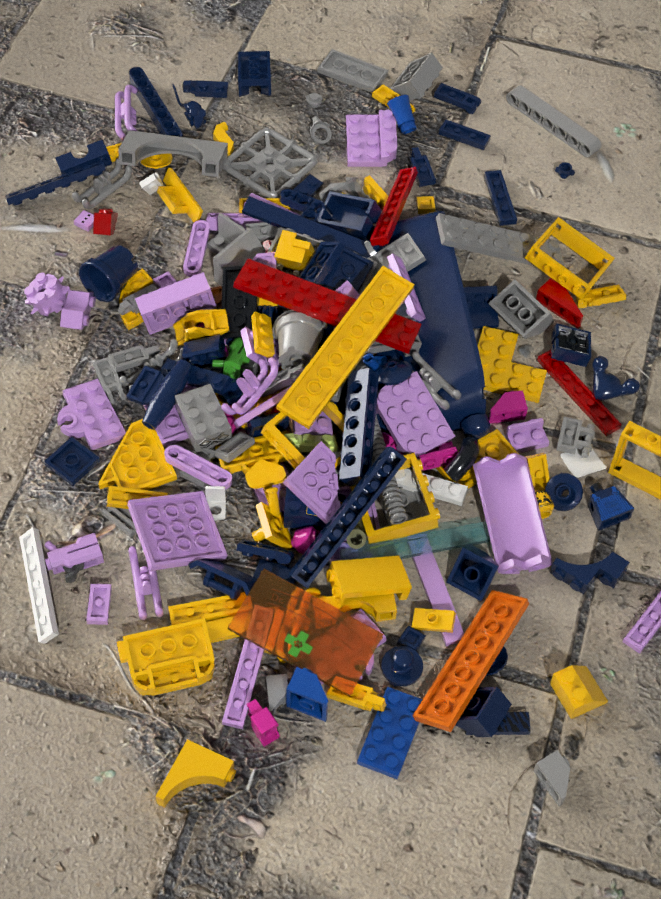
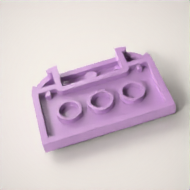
(371, 139)
(412, 416)

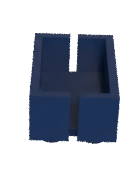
(350, 214)

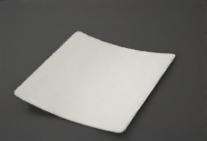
(582, 466)

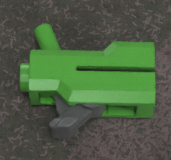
(236, 361)

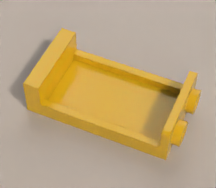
(368, 578)

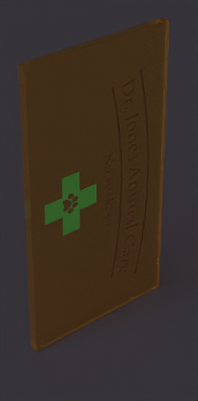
(306, 631)

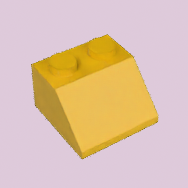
(577, 690)

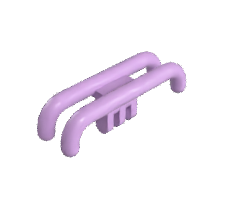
(125, 111)
(145, 584)

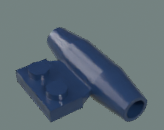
(159, 391)

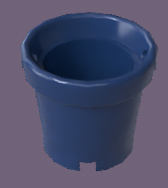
(108, 273)

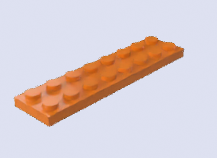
(470, 660)

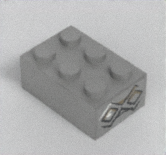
(203, 418)

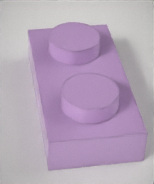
(99, 604)

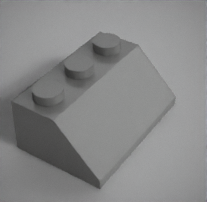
(417, 77)
(237, 253)
(521, 310)

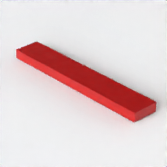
(579, 393)

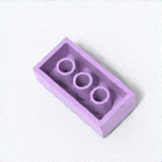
(171, 303)

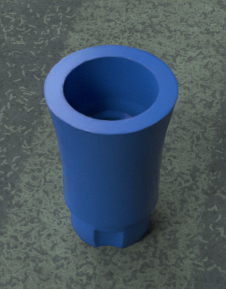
(402, 113)

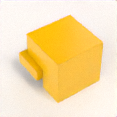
(293, 252)

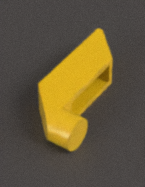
(220, 135)

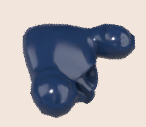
(607, 385)

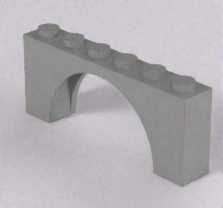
(140, 145)

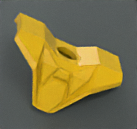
(214, 321)

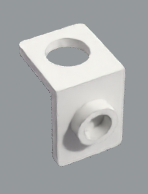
(216, 497)

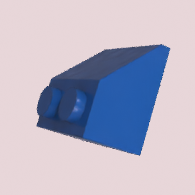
(306, 694)

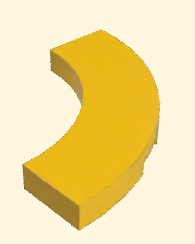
(135, 283)

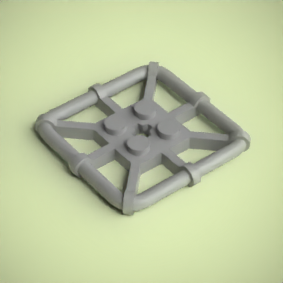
(273, 171)

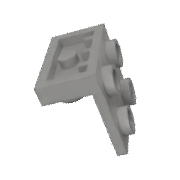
(227, 233)

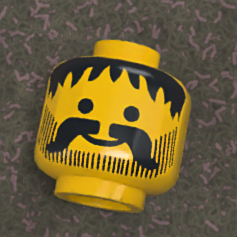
(544, 502)

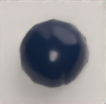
(476, 426)

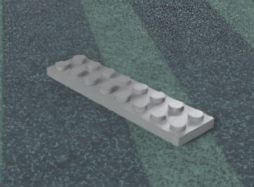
(491, 239)

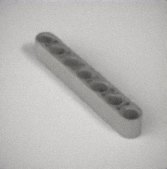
(553, 121)

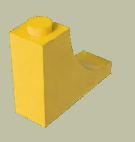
(194, 767)

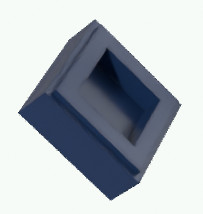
(411, 638)

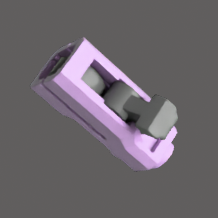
(74, 557)

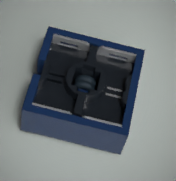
(571, 345)

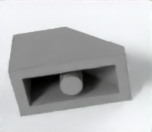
(554, 775)

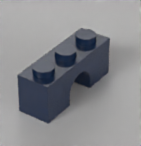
(96, 152)

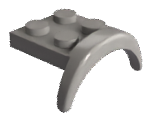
(403, 248)

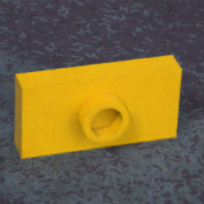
(433, 620)

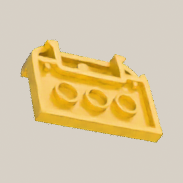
(170, 657)

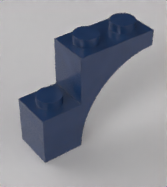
(581, 577)

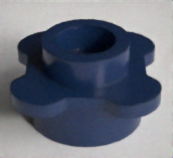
(565, 170)

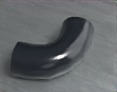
(464, 459)

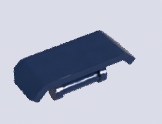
(216, 567)

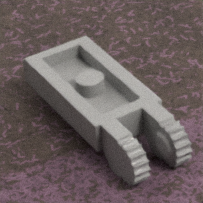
(108, 379)

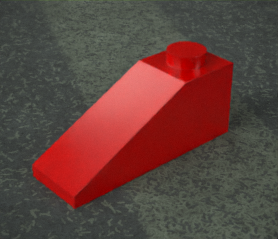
(559, 301)

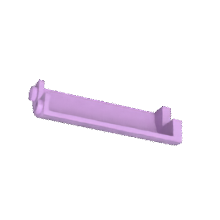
(512, 514)

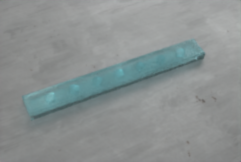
(422, 543)

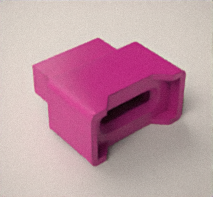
(263, 723)

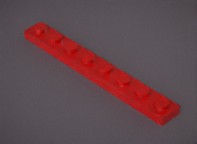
(393, 207)

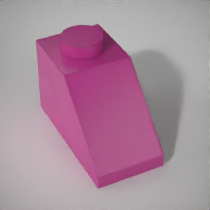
(509, 407)

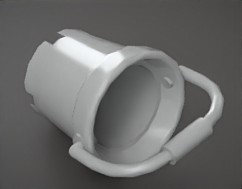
(297, 337)

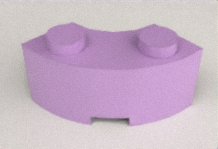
(77, 309)

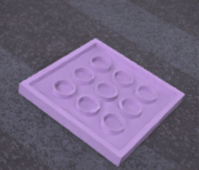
(176, 530)

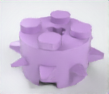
(46, 294)

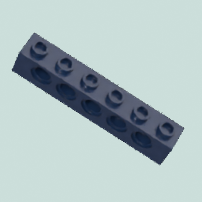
(358, 425)

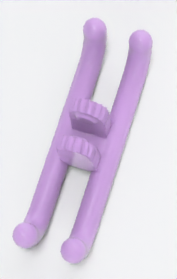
(252, 387)

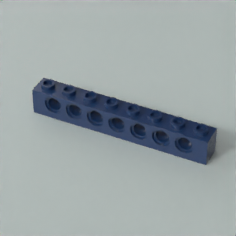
(347, 516)

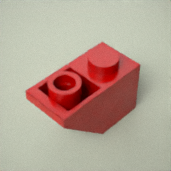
(105, 222)

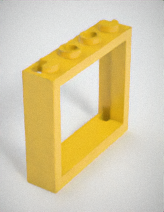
(580, 245)
(285, 447)
(631, 472)
(412, 526)

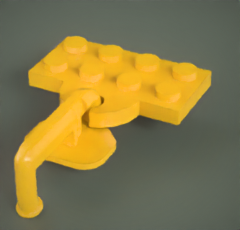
(261, 469)

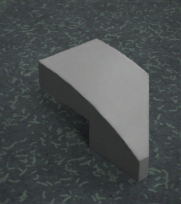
(276, 691)

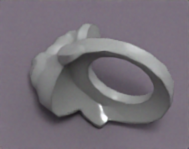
(317, 123)

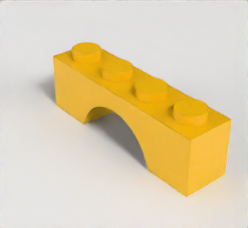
(379, 606)

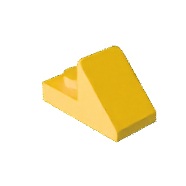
(538, 470)

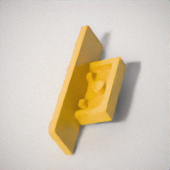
(178, 197)

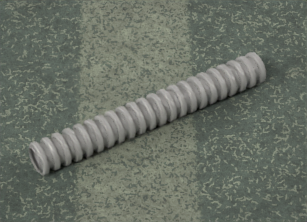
(391, 492)

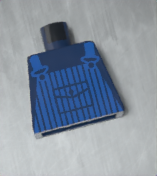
(608, 506)

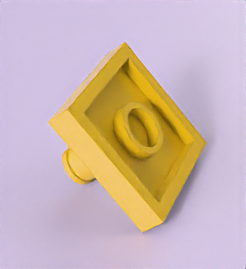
(272, 528)

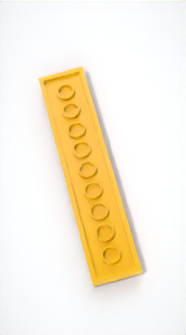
(345, 347)

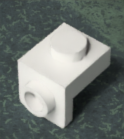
(151, 183)

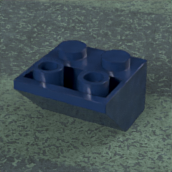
(204, 350)

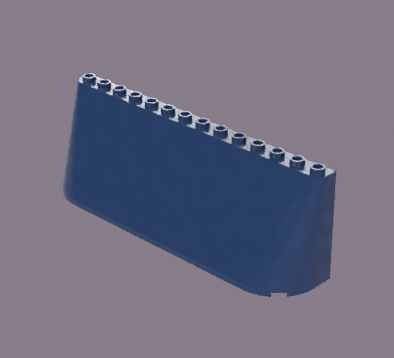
(448, 329)

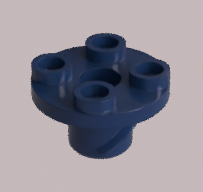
(402, 666)

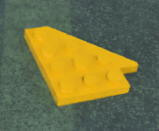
(138, 461)

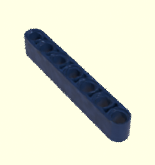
(153, 103)

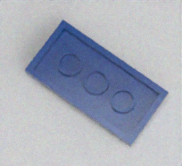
(391, 734)

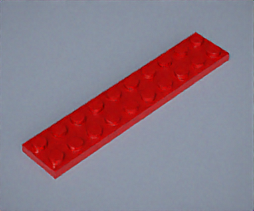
(317, 301)

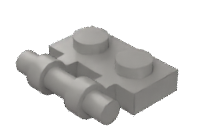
(569, 436)

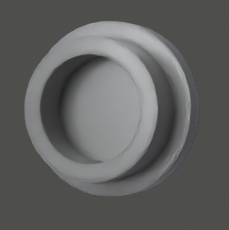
(314, 100)

